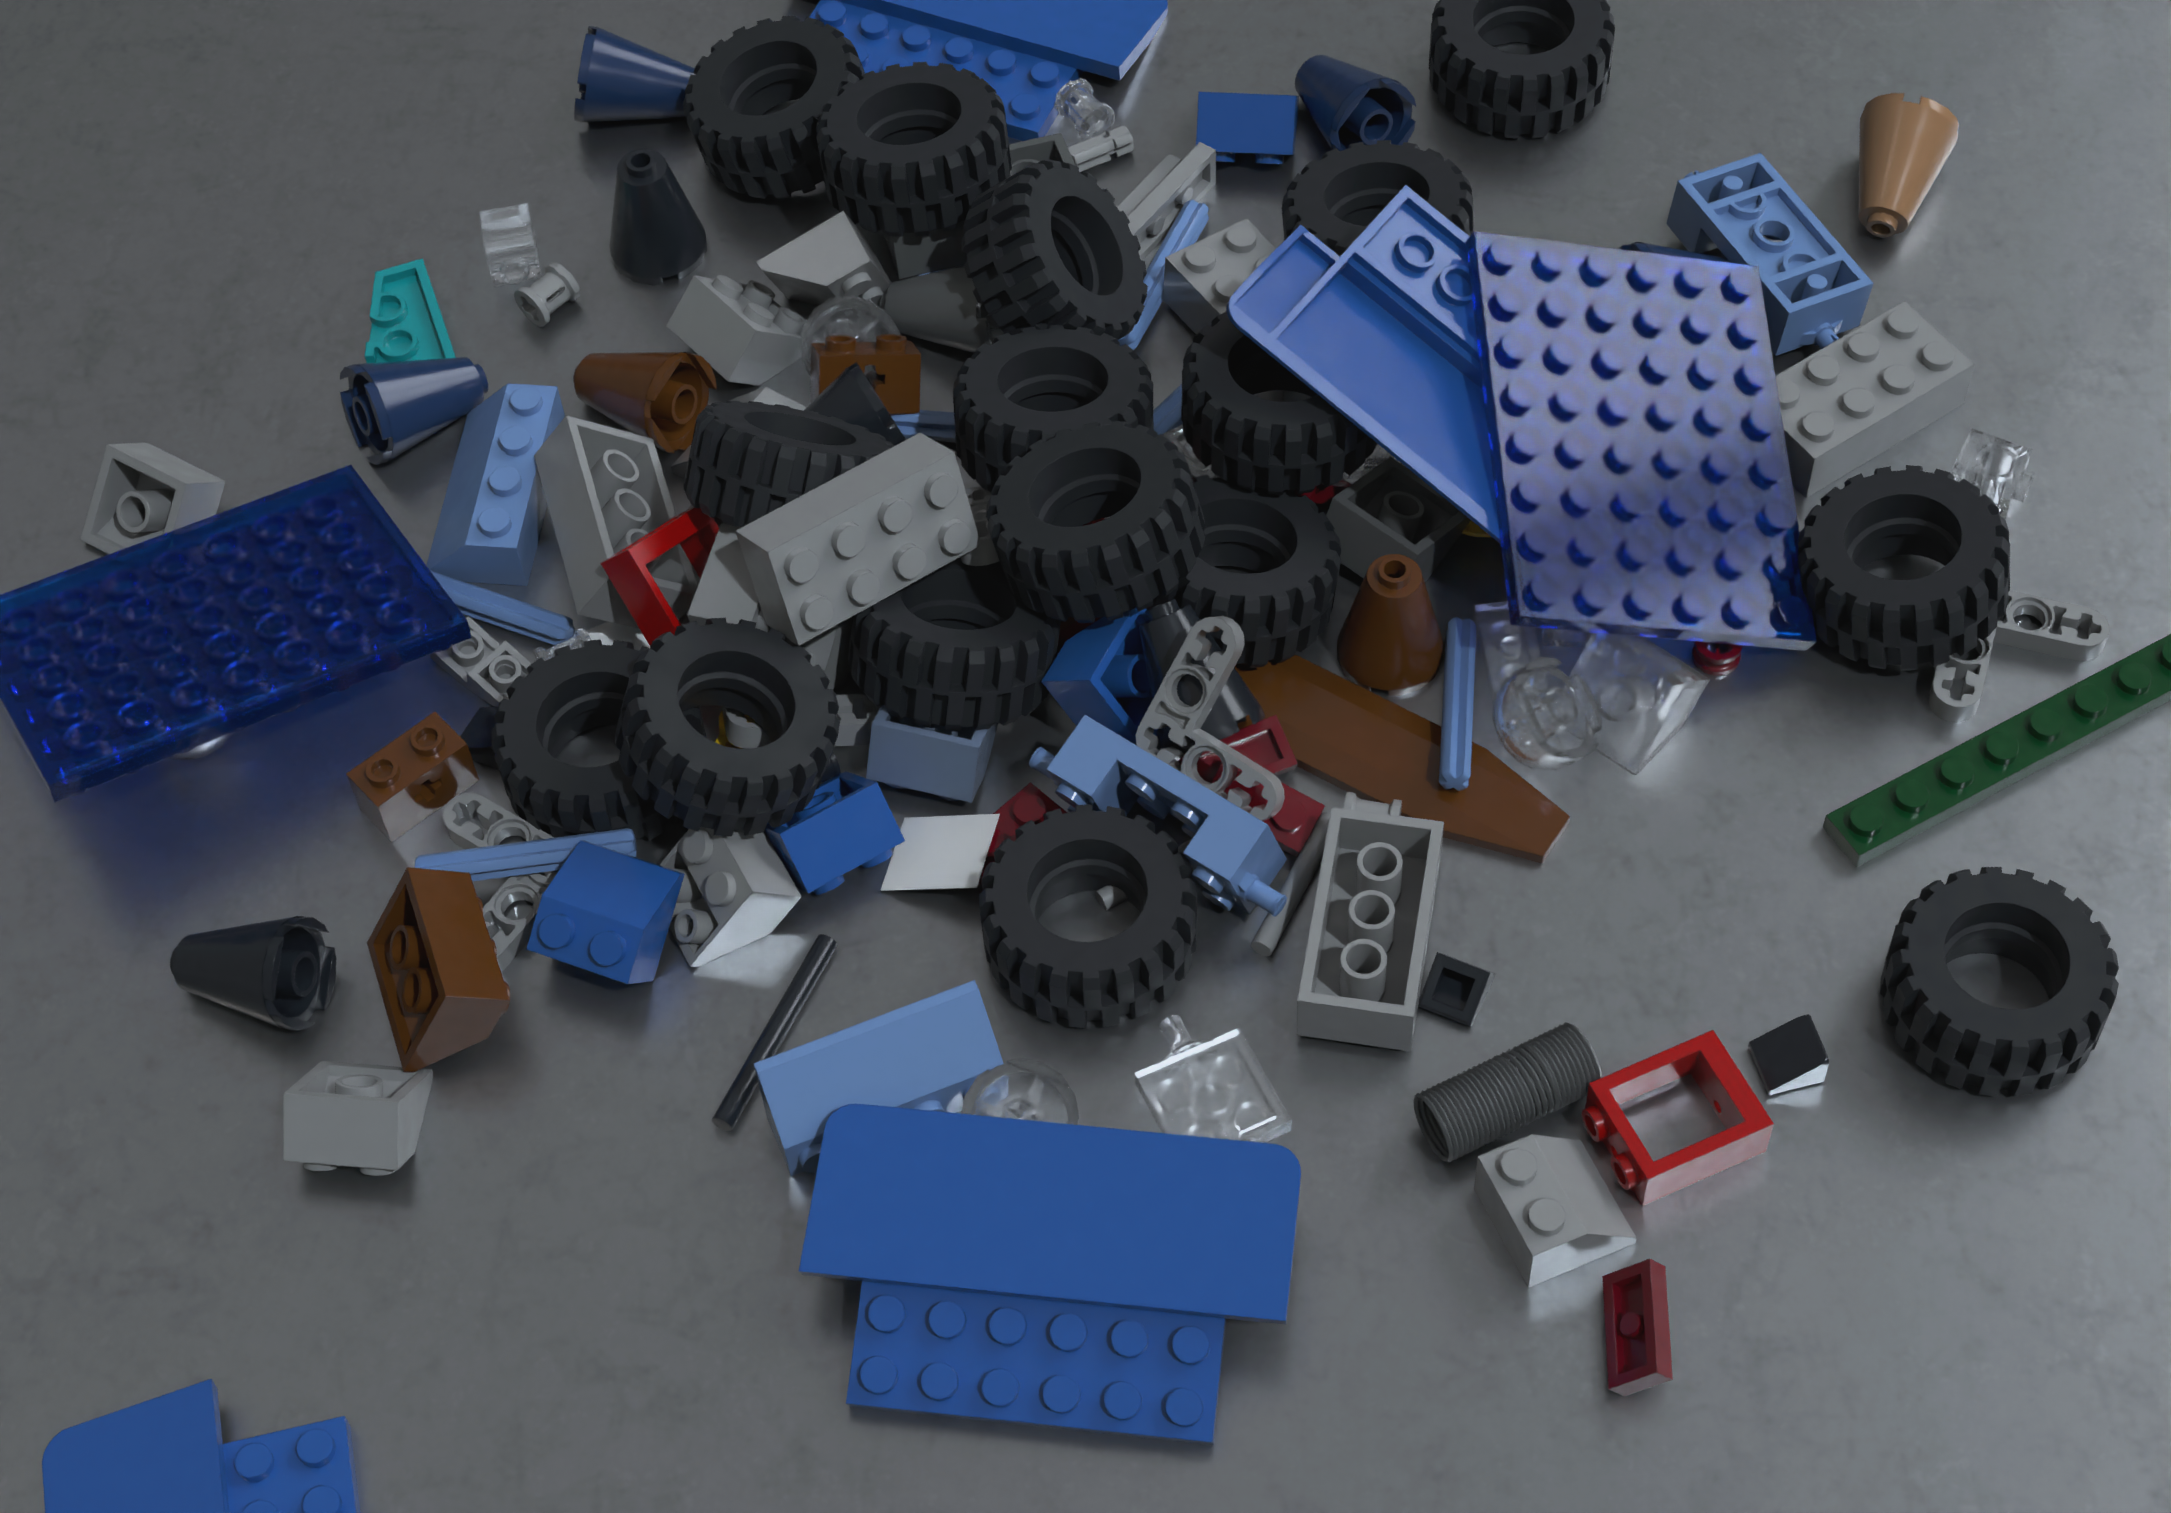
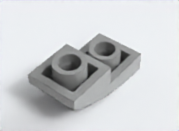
(483, 664)

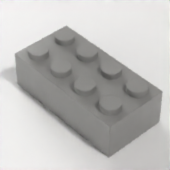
(1209, 272)
(1867, 395)
(602, 497)
(859, 538)
(1370, 929)

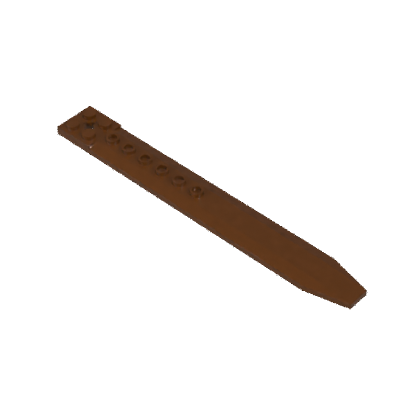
(1395, 754)

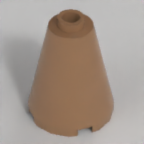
(1900, 158)

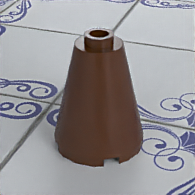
(648, 392)
(1391, 630)

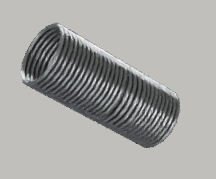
(1498, 1098)

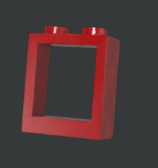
(634, 582)
(1724, 1087)

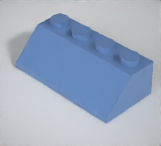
(495, 489)
(902, 1059)

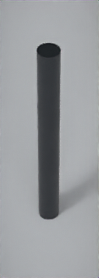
(775, 1031)

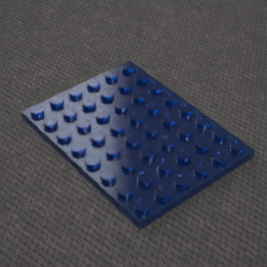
(1636, 444)
(214, 630)

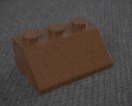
(437, 967)

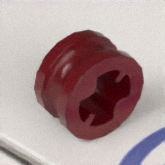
(1716, 663)

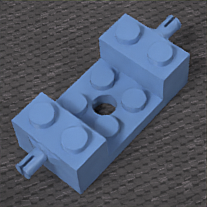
(1806, 279)
(1229, 847)

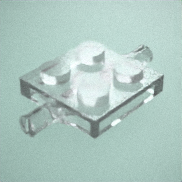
(1212, 1089)

